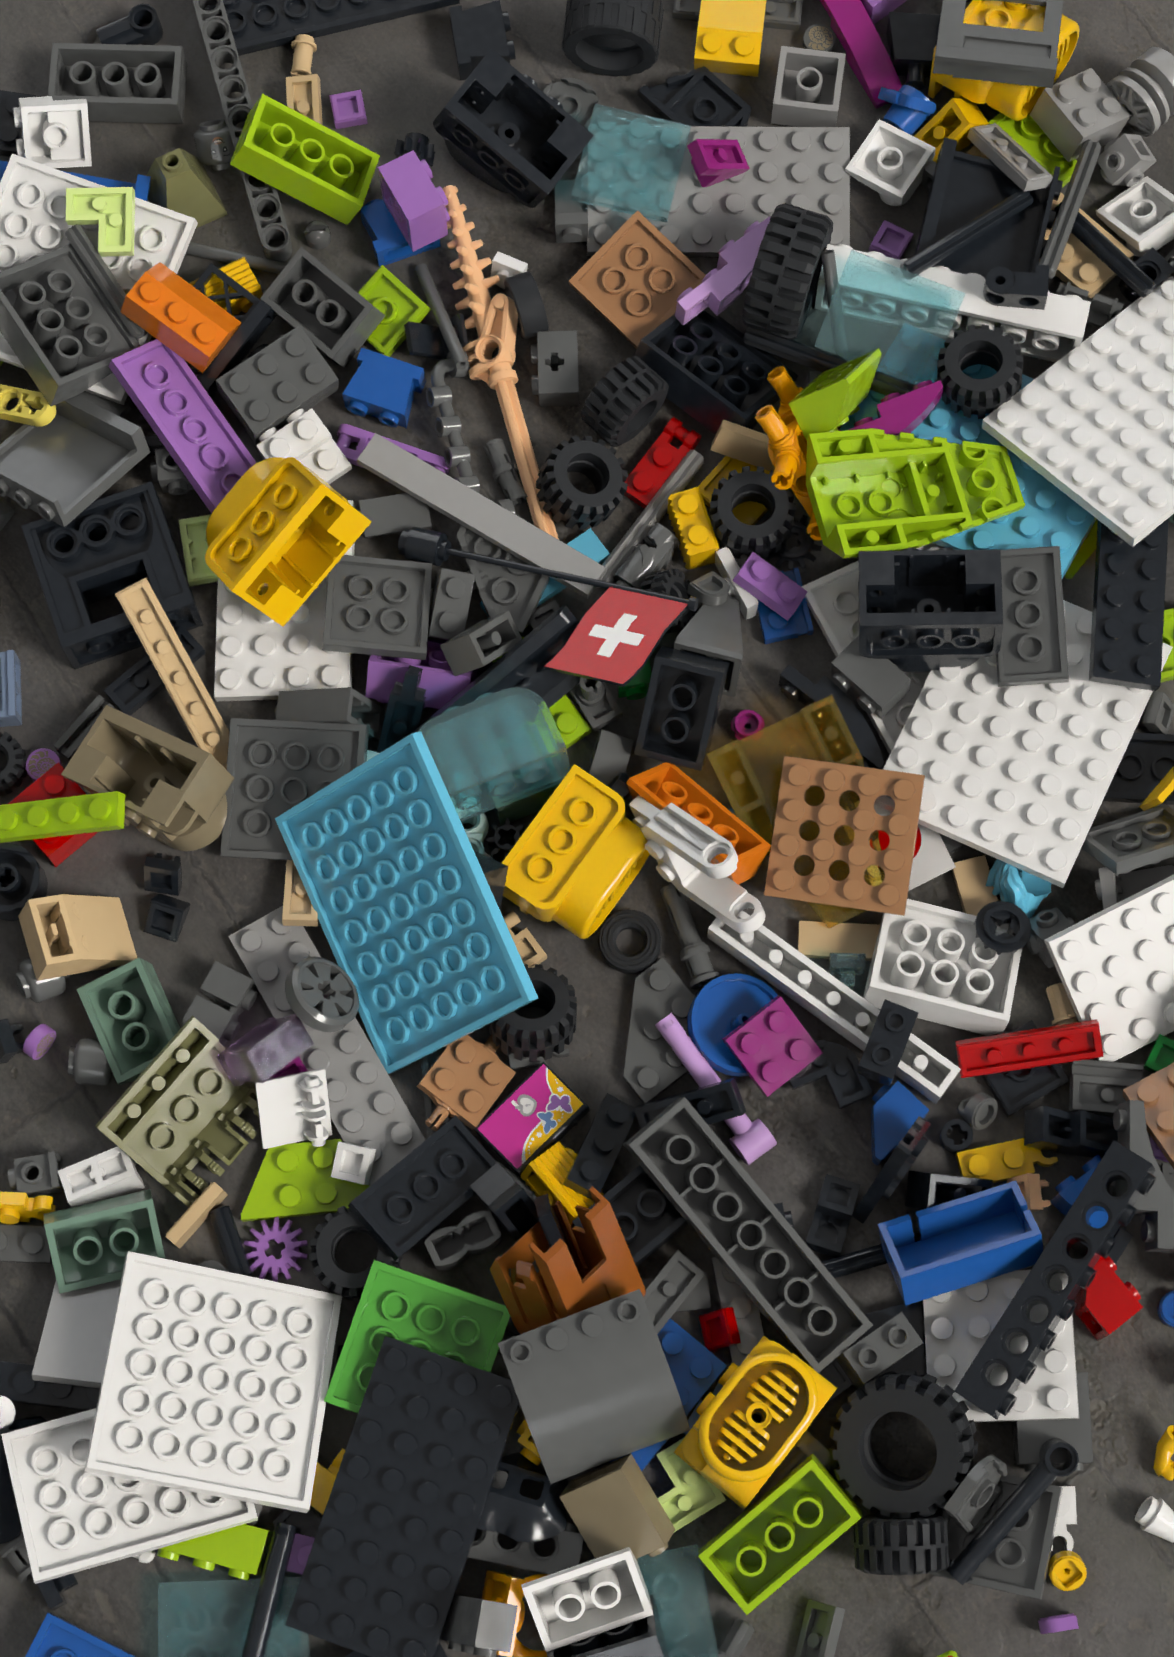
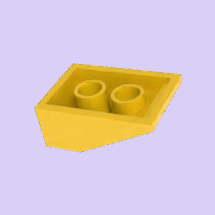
(730, 36)

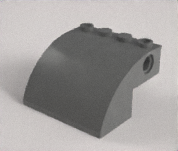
(594, 1386)

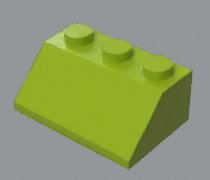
(835, 394)

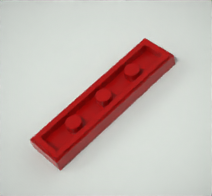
(1029, 1048)

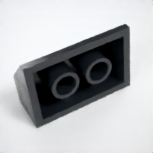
(634, 1639)

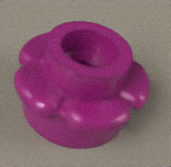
(743, 718)

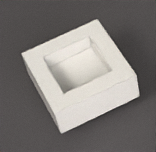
(506, 267)
(353, 1163)

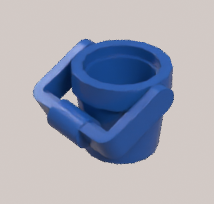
(908, 108)

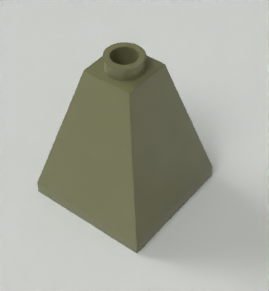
(184, 186)

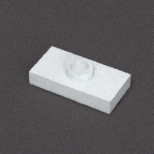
(728, 569)

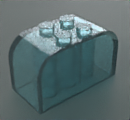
(496, 750)

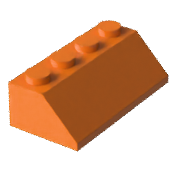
(670, 784)

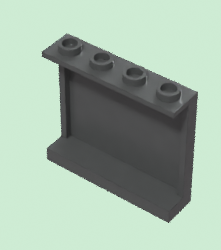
(69, 460)

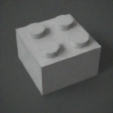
(808, 87)
(1078, 112)

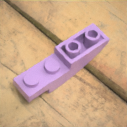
(726, 281)

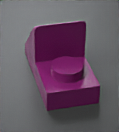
(716, 160)

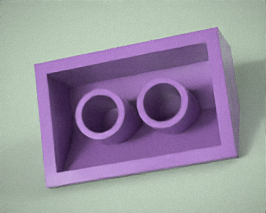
(436, 676)

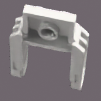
(684, 857)

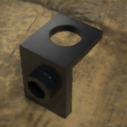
(428, 340)

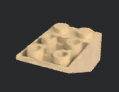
(75, 934)

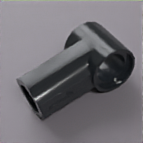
(129, 29)

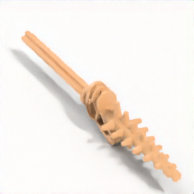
(496, 327)

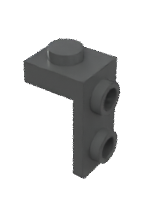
(570, 215)

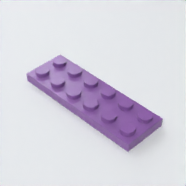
(184, 419)

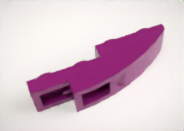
(906, 411)

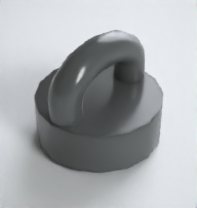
(978, 1110)

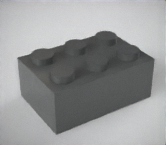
(324, 306)
(277, 383)

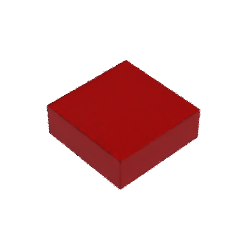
(719, 1329)

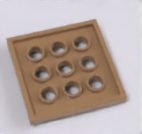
(895, 860)

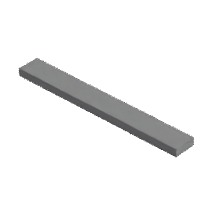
(477, 513)

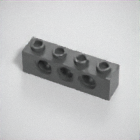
(566, 1554)

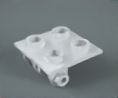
(294, 1109)

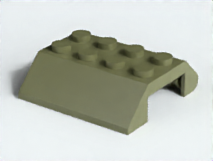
(182, 1113)

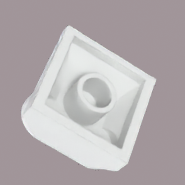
(891, 163)
(1141, 216)

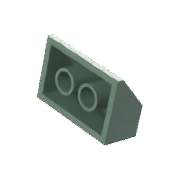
(129, 1017)
(94, 1238)

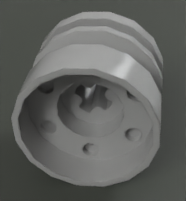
(1146, 91)

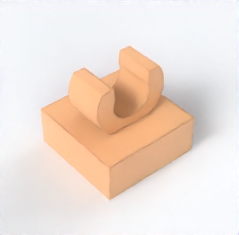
(1031, 1189)

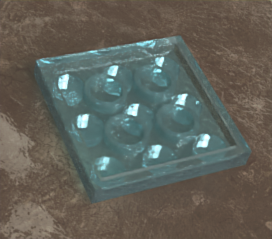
(631, 163)

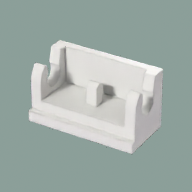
(100, 1178)

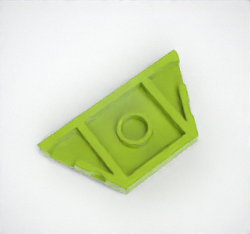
(298, 1183)

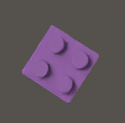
(414, 200)

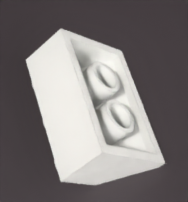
(588, 1599)

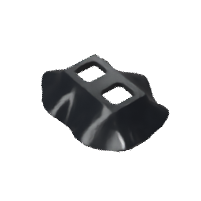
(521, 1516)

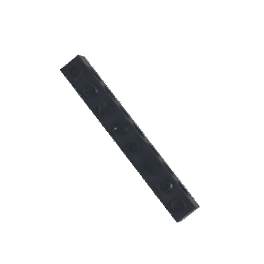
(1116, 1164)

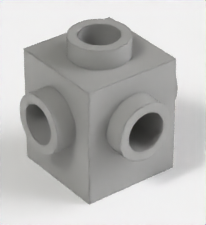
(1125, 160)

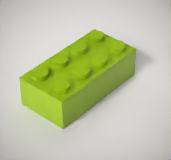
(305, 159)
(780, 1534)

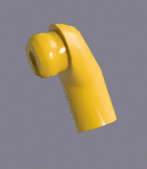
(1164, 1450)

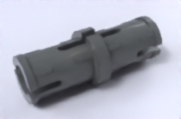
(505, 471)

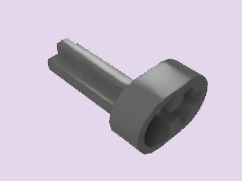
(803, 1448)

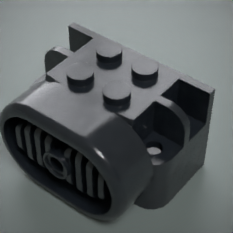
(510, 131)
(930, 607)

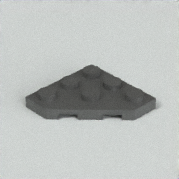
(502, 586)
(649, 1059)

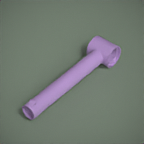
(749, 1137)

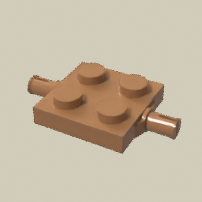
(465, 1081)

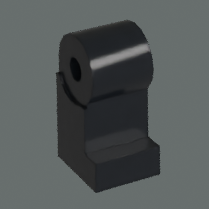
(1017, 288)

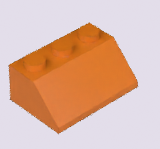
(179, 316)

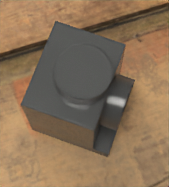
(47, 1180)

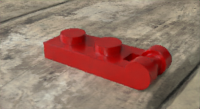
(660, 462)

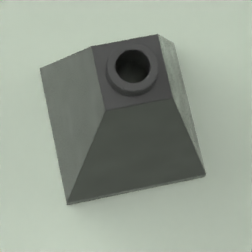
(716, 635)

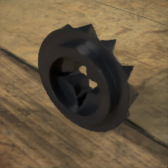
(998, 914)

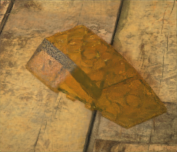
(752, 777)

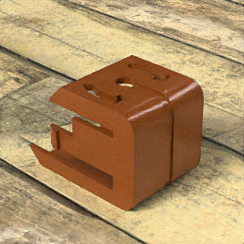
(557, 1288)

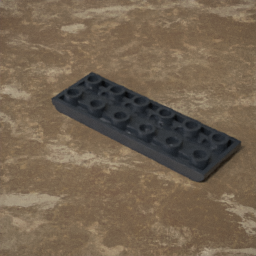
(525, 665)

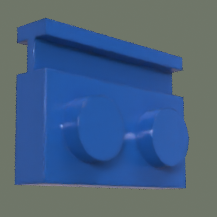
(775, 627)

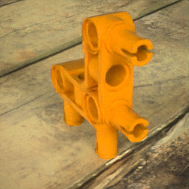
(787, 443)

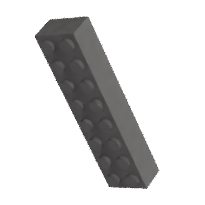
(748, 1234)

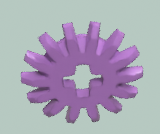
(289, 1253)

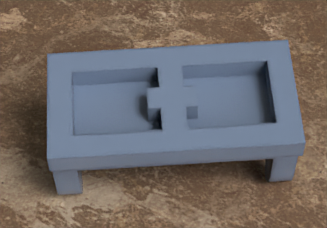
(10, 689)

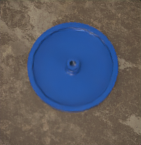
(720, 1010)

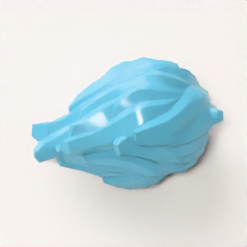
(1017, 886)

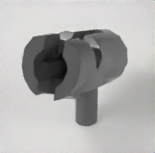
(647, 557)

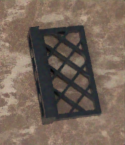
(251, 329)

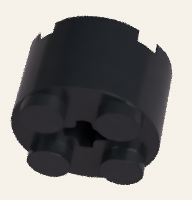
(28, 884)

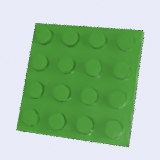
(417, 1313)

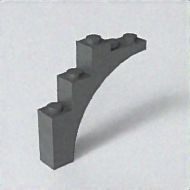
(1158, 1204)

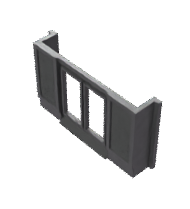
(998, 52)

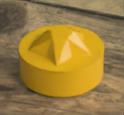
(1067, 1570)

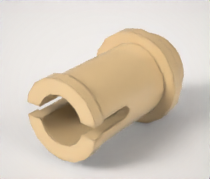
(303, 54)

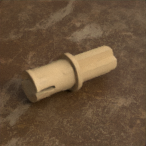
(1060, 1005)

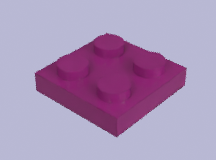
(772, 1046)

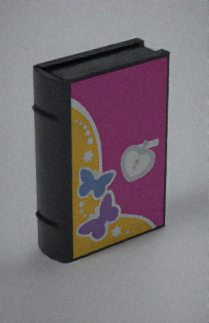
(532, 1118)

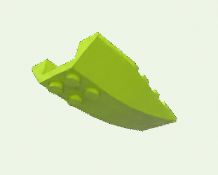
(903, 489)

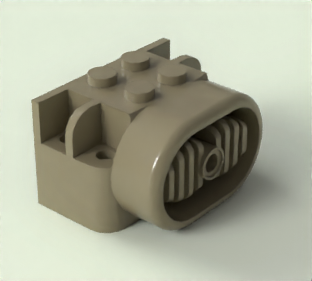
(168, 784)

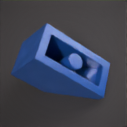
(892, 1118)

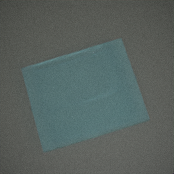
(889, 311)

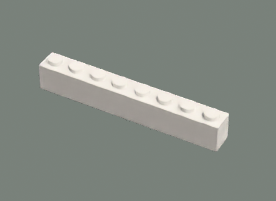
(830, 1001)

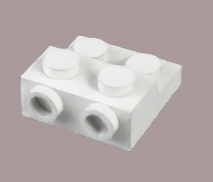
(53, 131)
(308, 442)

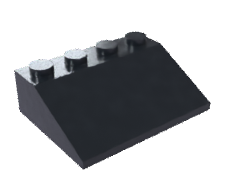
(711, 369)

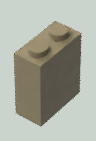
(618, 1510)

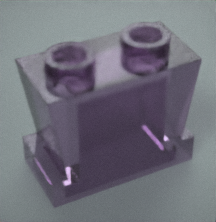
(265, 1050)

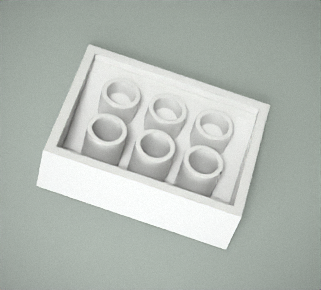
(942, 969)

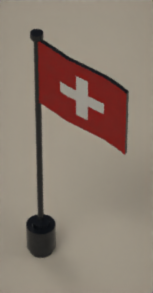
(613, 634)

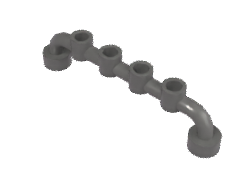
(450, 425)

